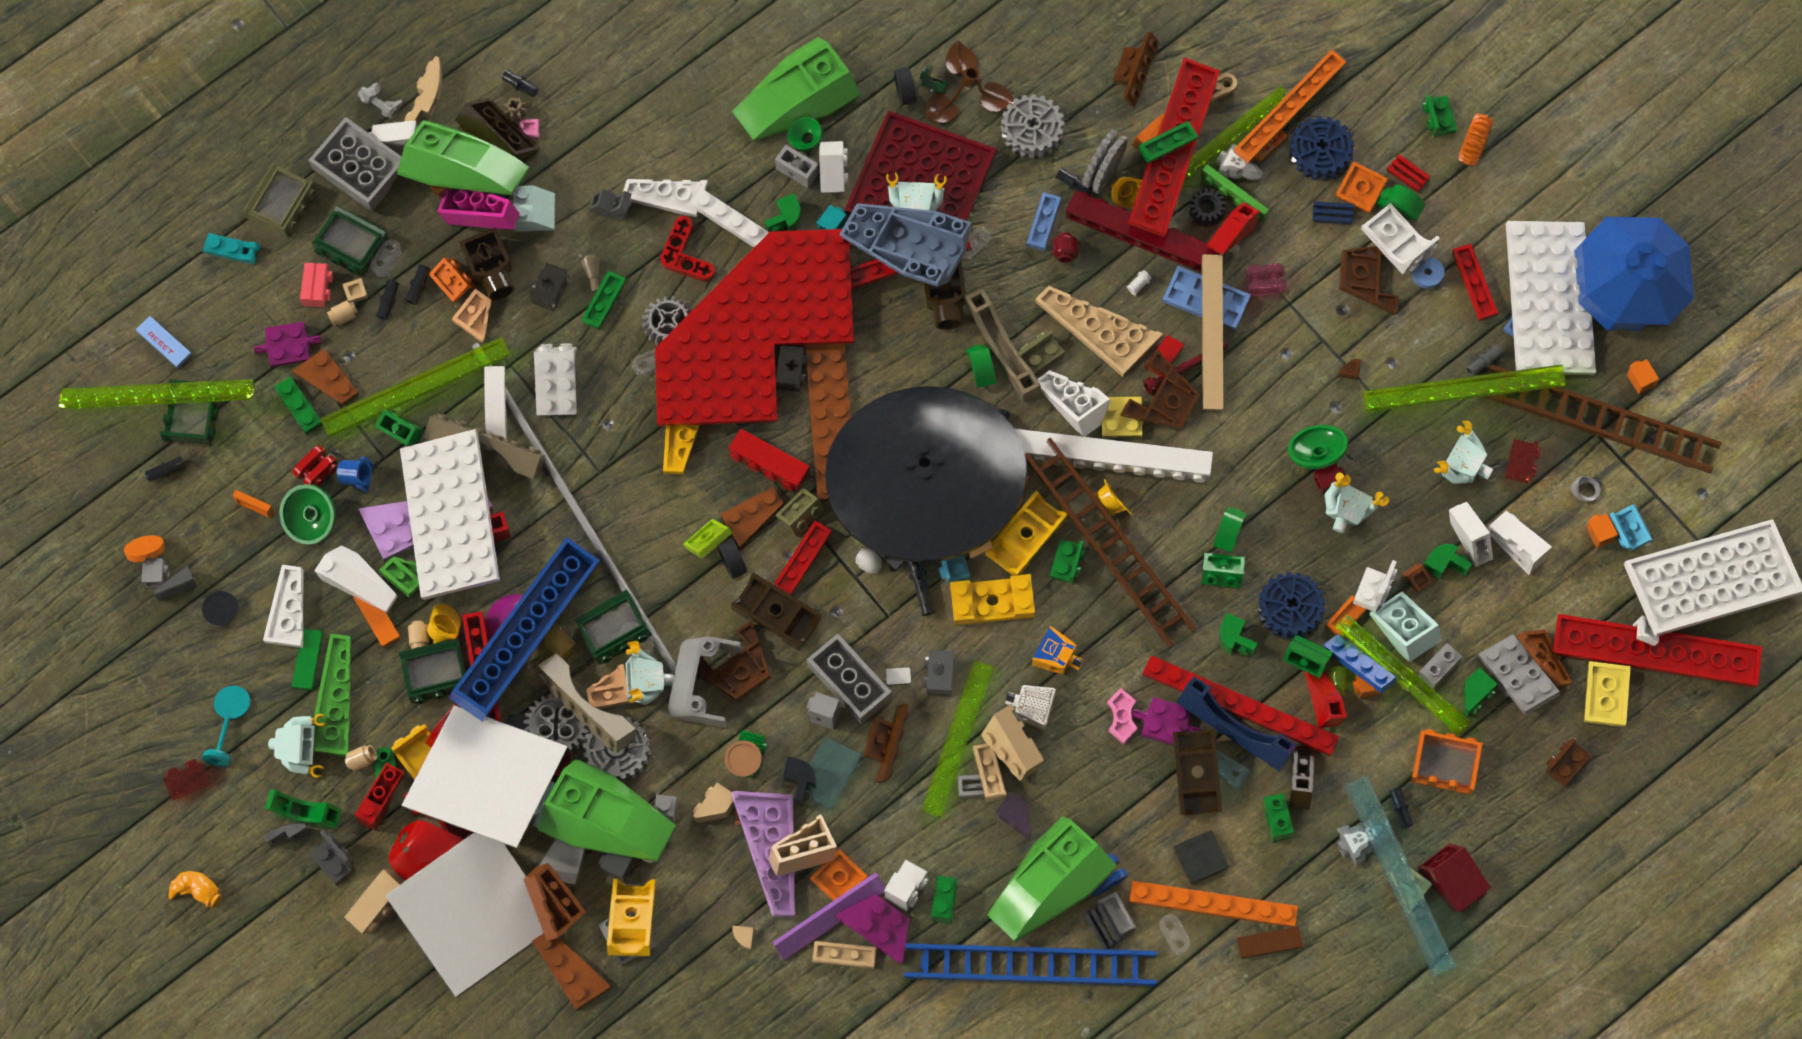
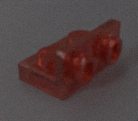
(1521, 461)
(186, 779)

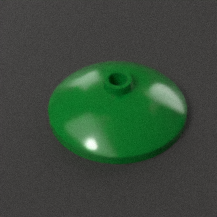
(1318, 446)
(297, 514)

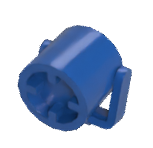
(355, 473)

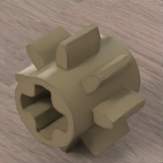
(515, 109)

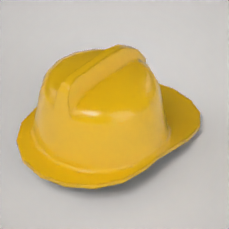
(1125, 191)
(1109, 500)
(443, 623)

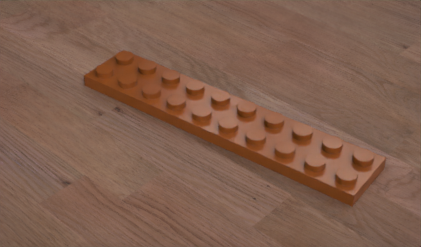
(827, 403)

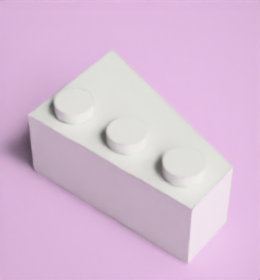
(1519, 542)

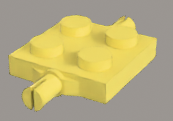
(1117, 426)

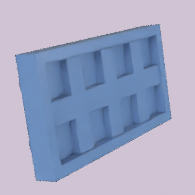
(1186, 294)

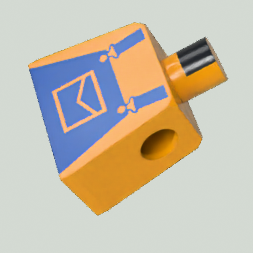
(1056, 653)

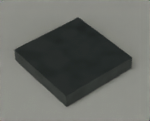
(1201, 857)

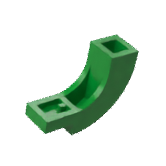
(303, 812)

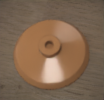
(743, 758)

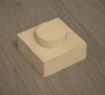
(355, 290)

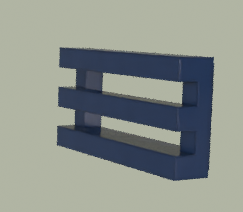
(1338, 210)

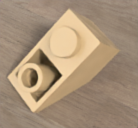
(715, 806)

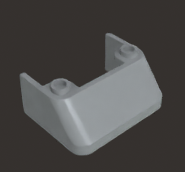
(682, 702)

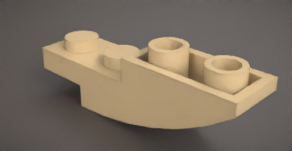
(429, 92)

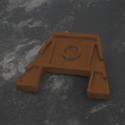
(1361, 277)
(1171, 401)
(741, 672)

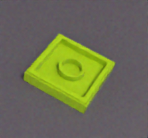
(707, 538)

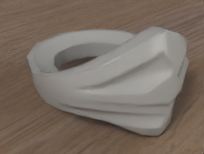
(1585, 479)

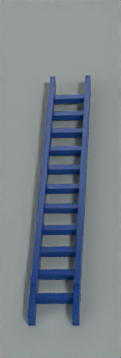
(1030, 951)

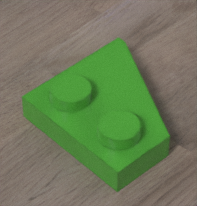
(402, 575)

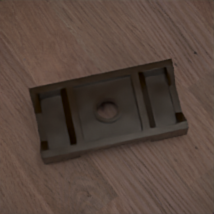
(792, 624)
(1202, 793)

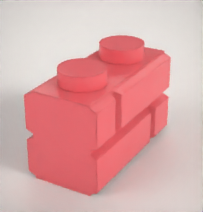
(315, 285)

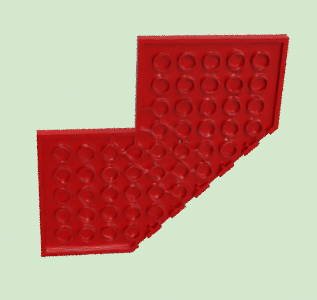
(723, 353)

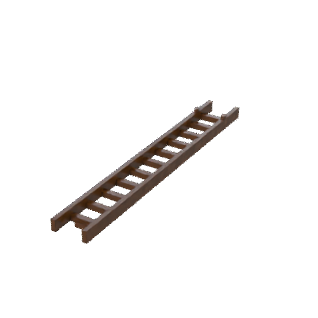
(1609, 435)
(1099, 550)

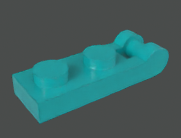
(231, 248)

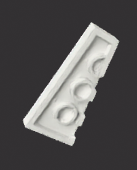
(665, 194)
(286, 613)

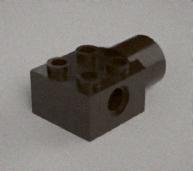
(489, 263)
(947, 301)

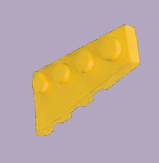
(678, 447)

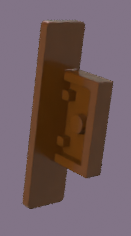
(1134, 68)
(884, 740)

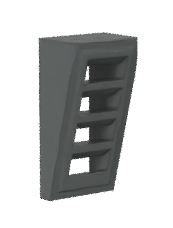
(178, 583)

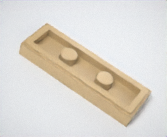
(989, 772)
(844, 955)

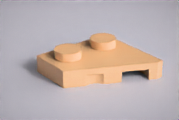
(474, 315)
(610, 690)

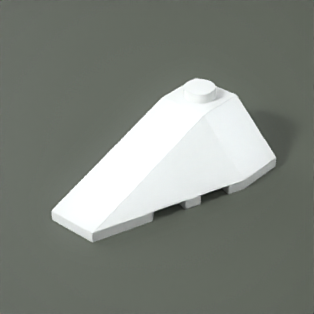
(1078, 404)
(354, 576)

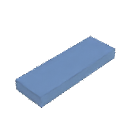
(1043, 221)

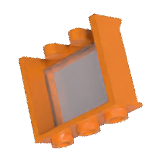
(1446, 762)

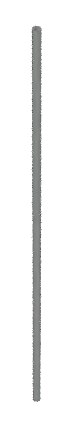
(585, 524)

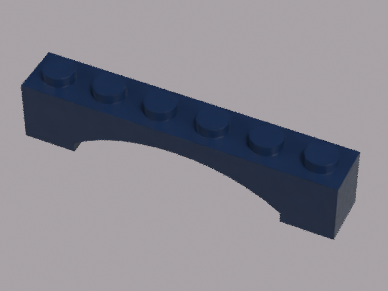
(1269, 748)

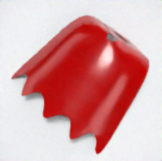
(425, 845)

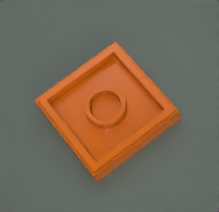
(1361, 187)
(838, 876)

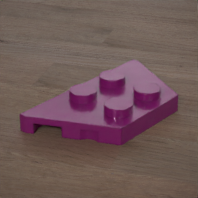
(879, 925)

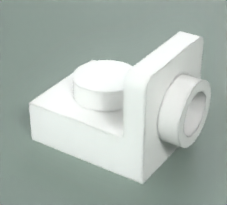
(1645, 632)

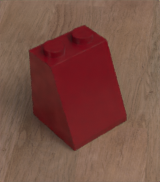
(1455, 877)

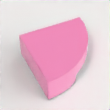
(530, 127)

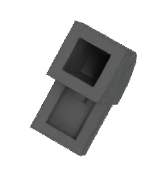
(610, 205)

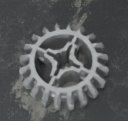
(677, 310)

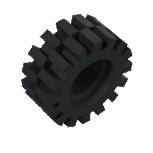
(1207, 218)

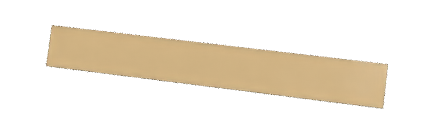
(1212, 332)

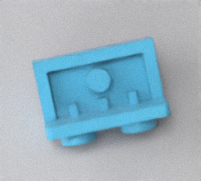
(1630, 528)

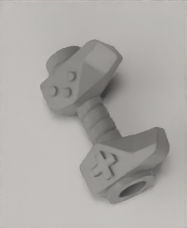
(370, 94)

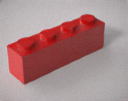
(769, 460)

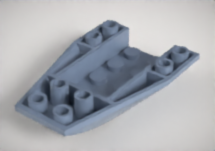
(910, 241)

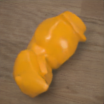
(198, 885)

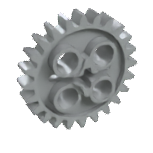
(538, 724)

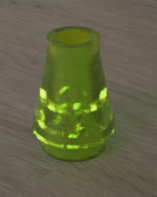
(1339, 678)

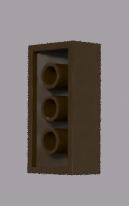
(489, 123)

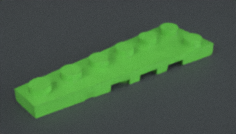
(334, 699)

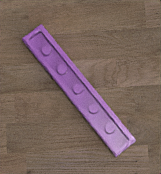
(825, 918)

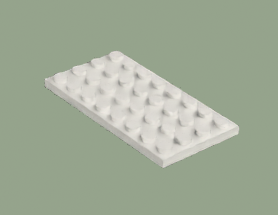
(1544, 291)
(449, 514)
(1713, 577)

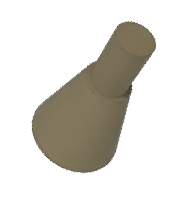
(591, 266)

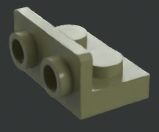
(1041, 352)
(800, 512)

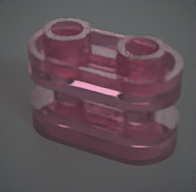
(1265, 279)

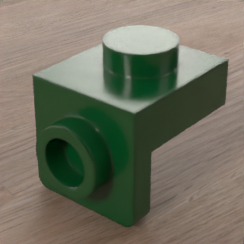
(934, 85)

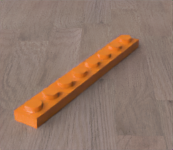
(1289, 106)
(1213, 904)

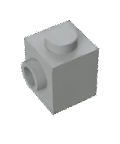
(154, 572)

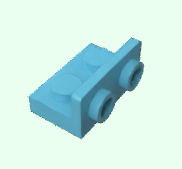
(954, 570)

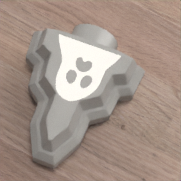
(1234, 167)
(1354, 843)

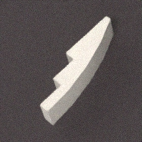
(495, 401)

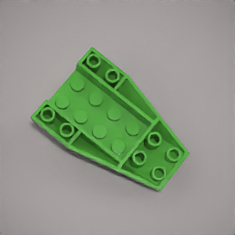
(802, 85)
(459, 161)
(603, 815)
(1051, 879)

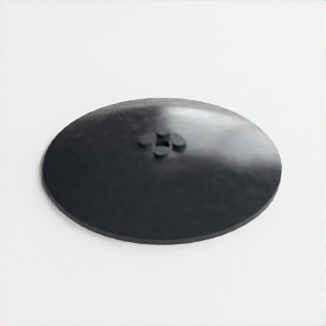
(935, 509)

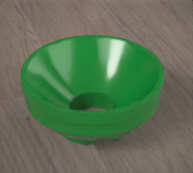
(800, 129)

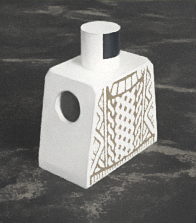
(1032, 704)

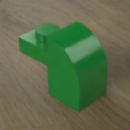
(1403, 200)
(789, 215)
(981, 365)
(1229, 529)
(1444, 557)
(1230, 636)

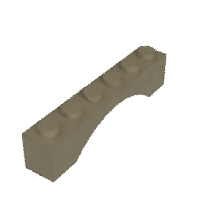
(992, 330)
(522, 460)
(611, 728)

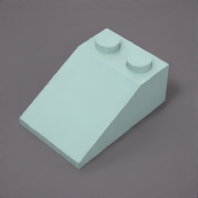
(1407, 626)

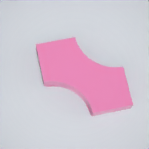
(1121, 706)

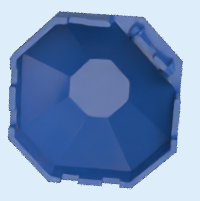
(1633, 273)

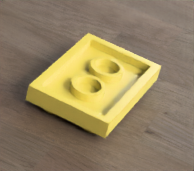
(1607, 694)

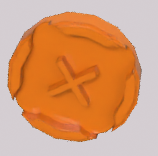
(144, 547)

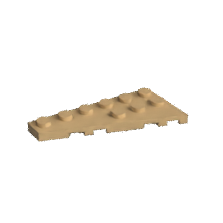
(1104, 332)

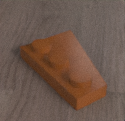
(1541, 650)

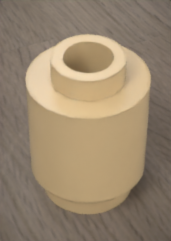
(342, 313)
(418, 634)
(360, 757)

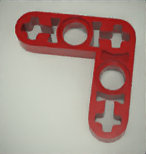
(680, 258)

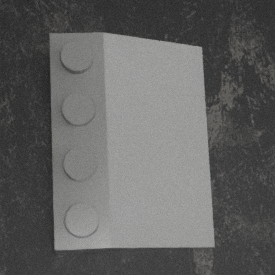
(357, 164)

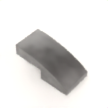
(293, 831)

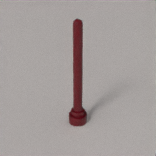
(1152, 384)

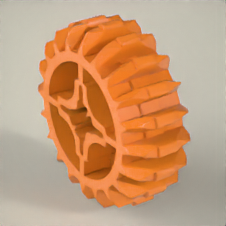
(1475, 139)

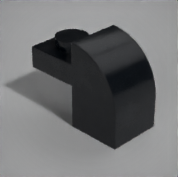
(800, 773)

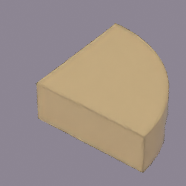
(743, 935)

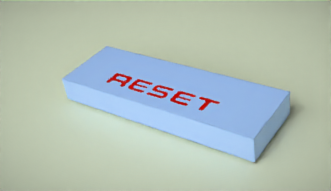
(163, 342)

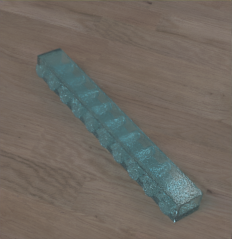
(1400, 876)

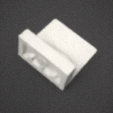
(1374, 588)

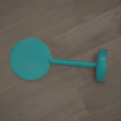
(229, 704)

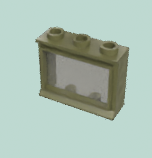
(280, 200)

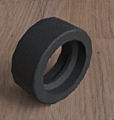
(905, 86)
(732, 558)

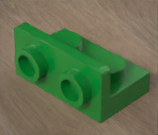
(1439, 115)
(1067, 560)
(1223, 570)

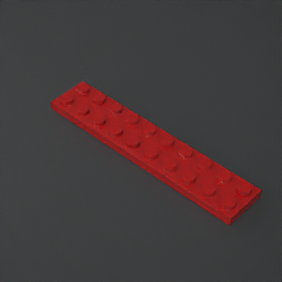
(1166, 175)
(1672, 654)

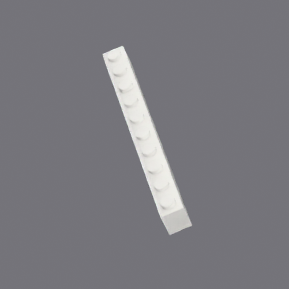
(1119, 455)

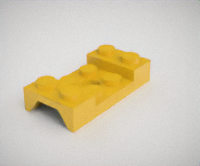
(1012, 549)
(1013, 597)
(631, 934)

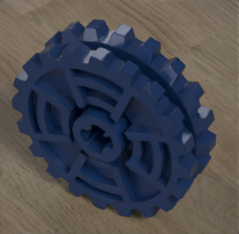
(1307, 150)
(1287, 591)

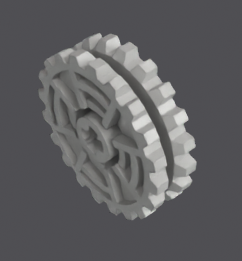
(1046, 129)
(1105, 161)
(624, 763)

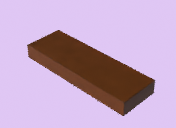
(1269, 942)

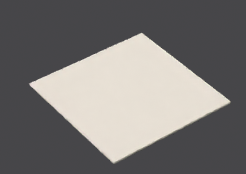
(485, 776)
(468, 910)

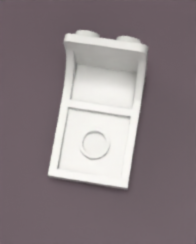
(1399, 239)
(555, 379)

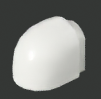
(869, 560)

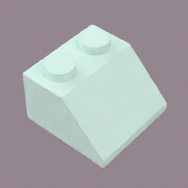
(535, 209)

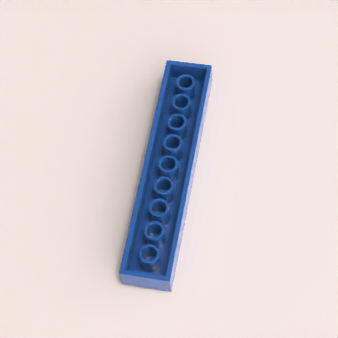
(524, 629)

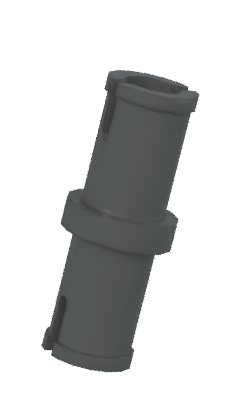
(1484, 360)

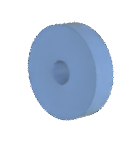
(1428, 281)

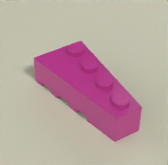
(477, 209)

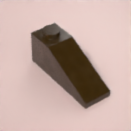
(1302, 778)

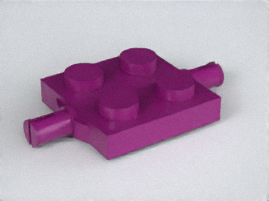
(287, 344)
(1163, 719)

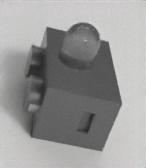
(939, 672)

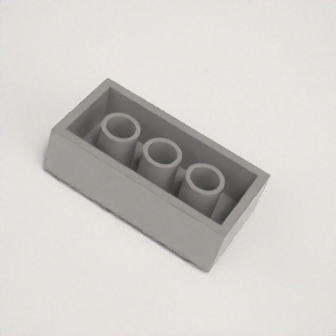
(849, 679)

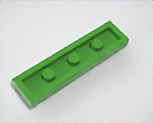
(1230, 190)

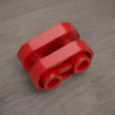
(326, 466)

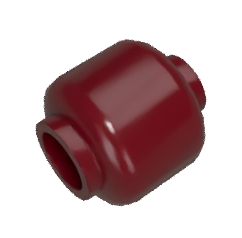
(1065, 247)

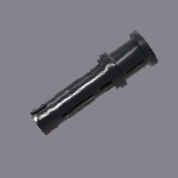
(920, 574)

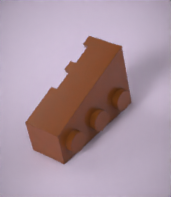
(552, 901)

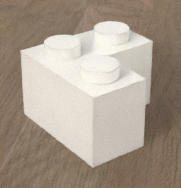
(833, 159)
(905, 885)

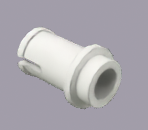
(1139, 282)

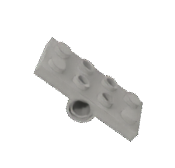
(1518, 675)

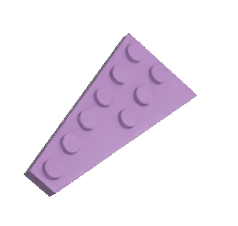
(391, 527)
(765, 821)

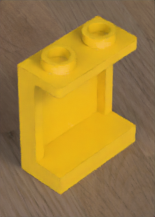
(413, 750)

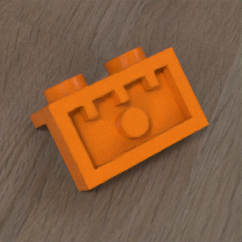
(452, 278)

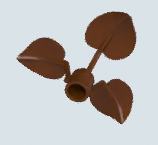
(962, 60)

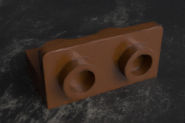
(1567, 762)

